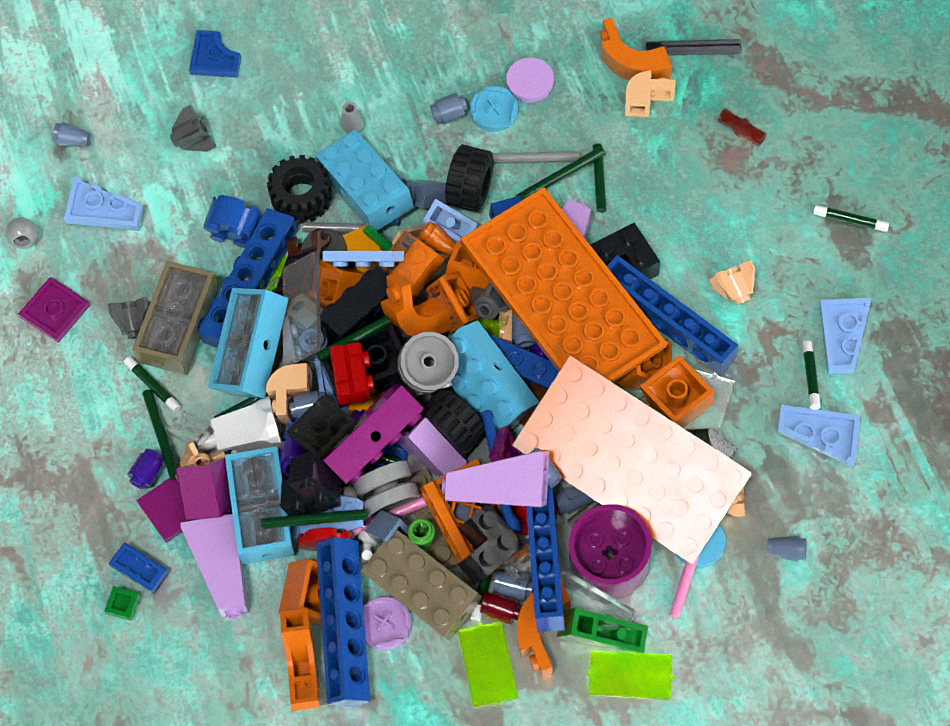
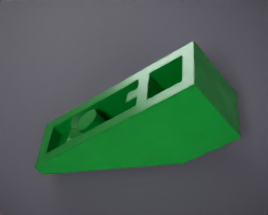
(603, 631)

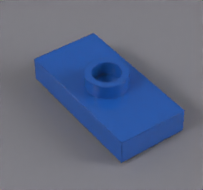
(138, 567)

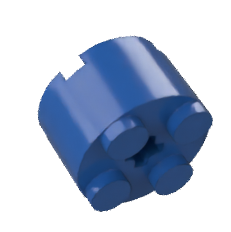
(231, 220)

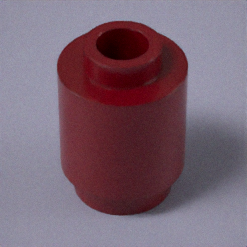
(500, 607)

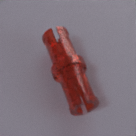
(742, 127)

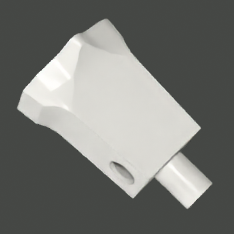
(245, 429)

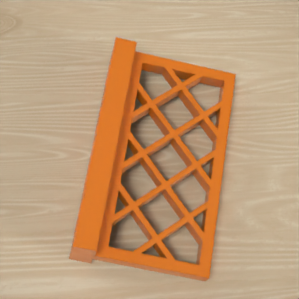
(447, 521)

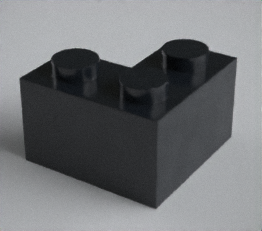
(631, 247)
(310, 486)
(492, 543)

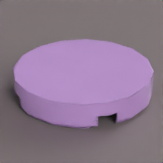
(530, 80)
(386, 623)

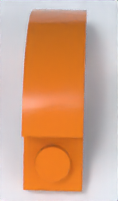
(629, 62)
(413, 320)
(528, 638)
(300, 658)

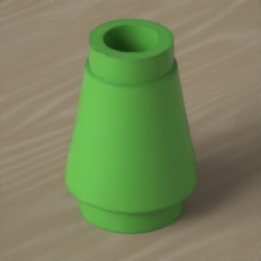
(421, 533)

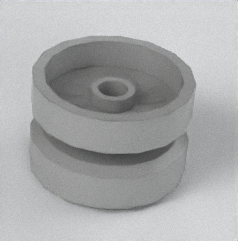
(427, 346)
(386, 488)

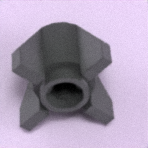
(190, 132)
(487, 302)
(129, 315)

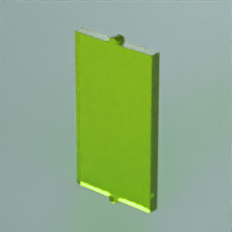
(488, 665)
(630, 675)

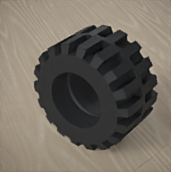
(297, 172)
(469, 178)
(454, 420)

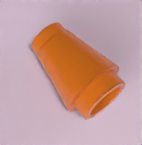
(437, 238)

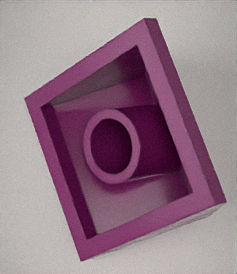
(204, 489)

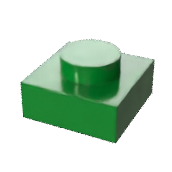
(122, 603)

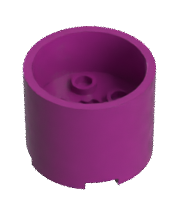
(615, 531)

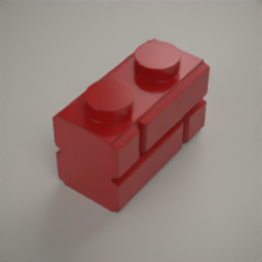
(350, 373)

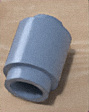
(448, 108)
(304, 402)
(506, 585)

